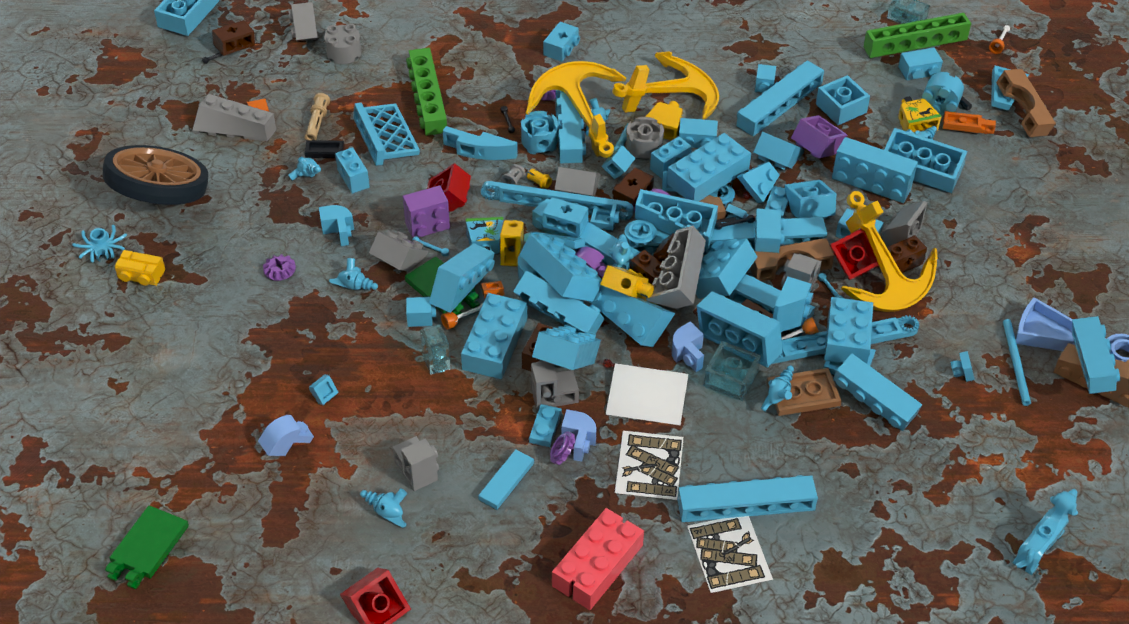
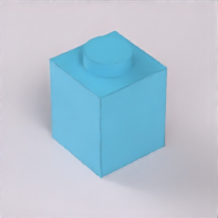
(765, 77)
(618, 162)
(419, 311)

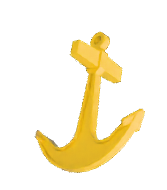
(567, 79)
(694, 82)
(899, 290)

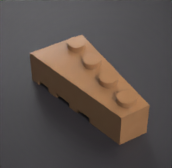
(1069, 367)

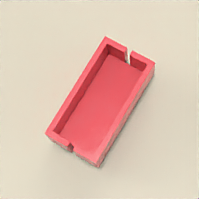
(597, 558)

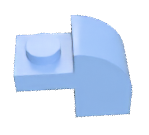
(686, 346)
(584, 430)
(282, 433)

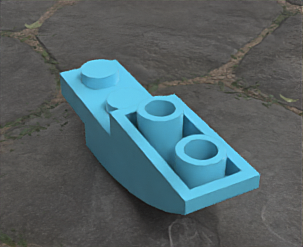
(480, 147)

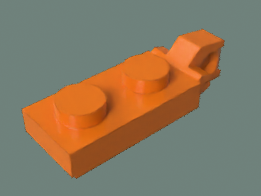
(968, 123)

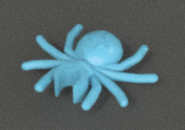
(100, 243)

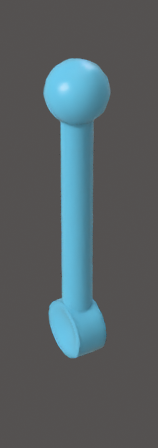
(444, 252)
(822, 277)

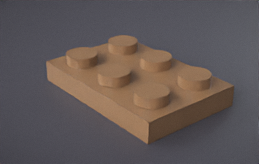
(809, 392)

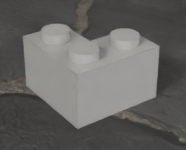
(304, 22)
(802, 268)
(552, 387)
(417, 462)

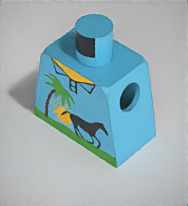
(485, 232)

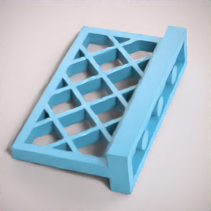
(371, 133)

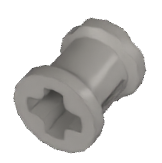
(513, 175)

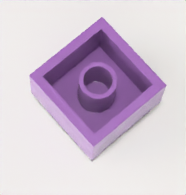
(818, 136)
(426, 211)

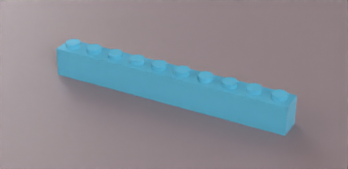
(795, 230)

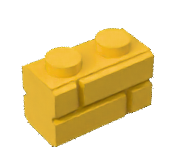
(139, 268)

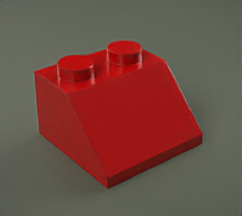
(454, 184)
(855, 254)
(376, 599)

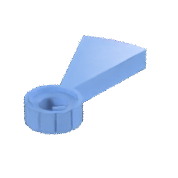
(1051, 329)

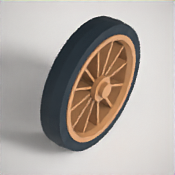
(155, 174)

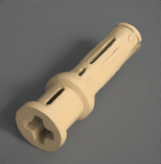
(318, 111)

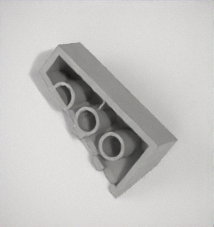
(233, 119)
(680, 270)

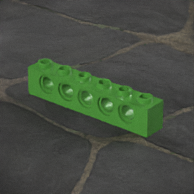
(917, 35)
(427, 91)

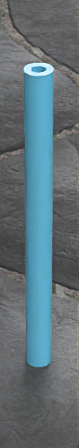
(1016, 362)

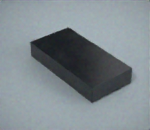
(323, 148)

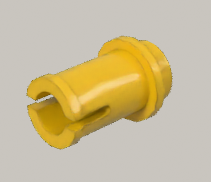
(542, 179)

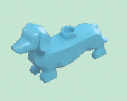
(1047, 531)

